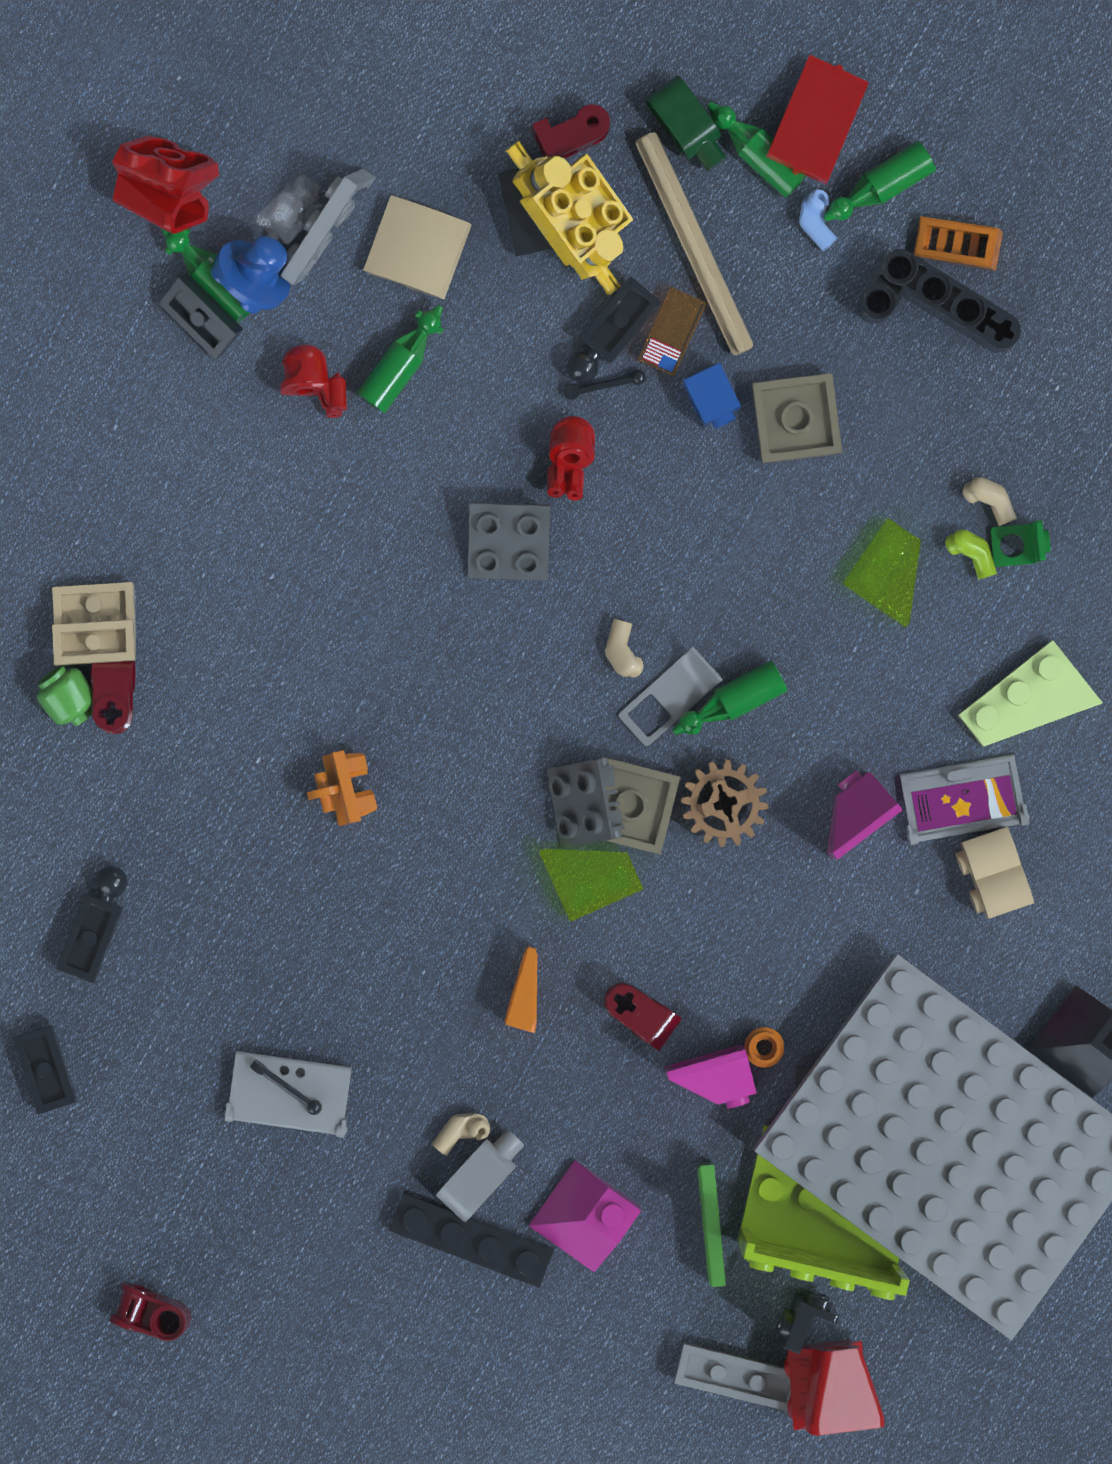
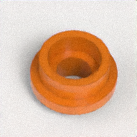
(776, 1051)

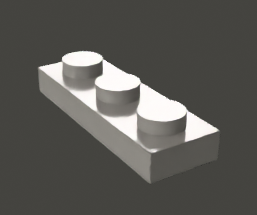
(733, 1376)

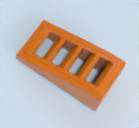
(992, 250)
(523, 1001)

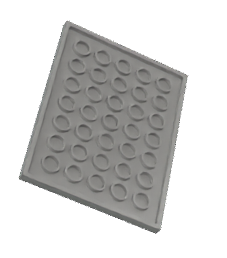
(948, 1146)

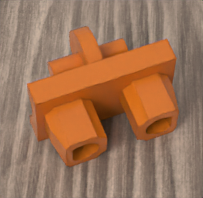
(336, 787)

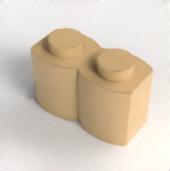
(995, 873)

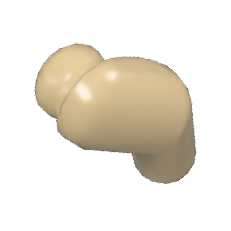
(992, 494)
(619, 653)
(461, 1127)

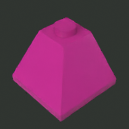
(858, 812)
(716, 1076)
(585, 1216)

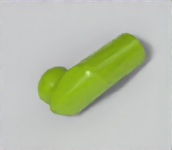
(973, 547)

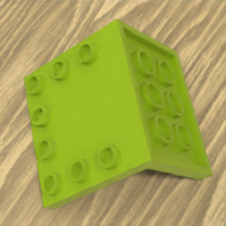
(801, 1233)

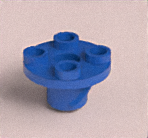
(253, 272)

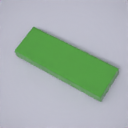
(711, 1224)

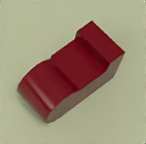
(573, 135)

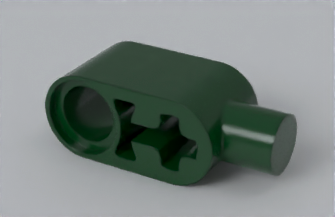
(686, 122)

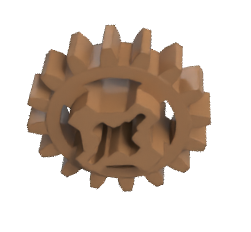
(741, 797)

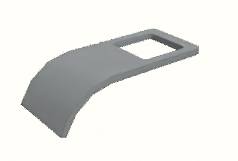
(676, 691)

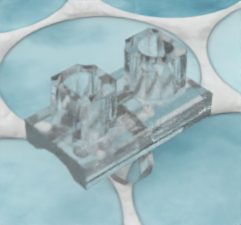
(290, 210)

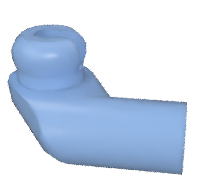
(812, 221)

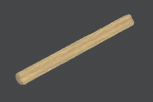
(694, 243)

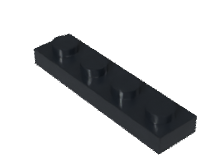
(471, 1240)

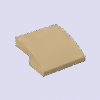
(417, 247)
(94, 623)

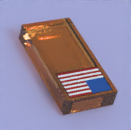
(672, 332)

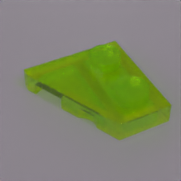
(887, 572)
(590, 878)

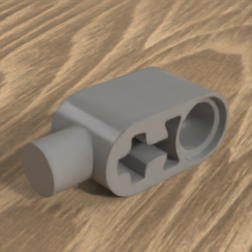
(480, 1175)

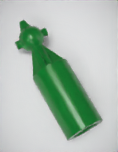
(752, 146)
(885, 181)
(199, 265)
(400, 362)
(735, 698)

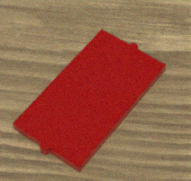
(817, 119)

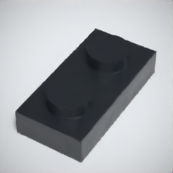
(201, 316)
(45, 1069)

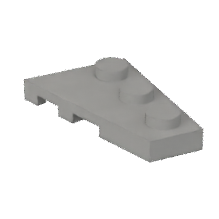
(340, 205)

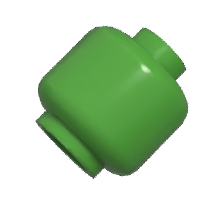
(66, 696)

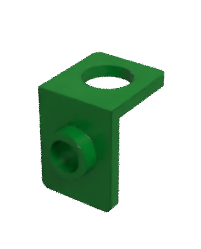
(1035, 542)

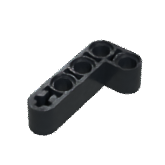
(942, 309)

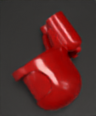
(308, 375)
(570, 451)

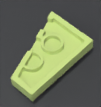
(1029, 697)

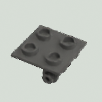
(508, 541)
(583, 804)

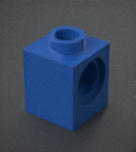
(712, 396)

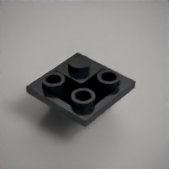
(1078, 1041)

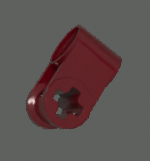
(113, 685)
(646, 1018)
(148, 1311)

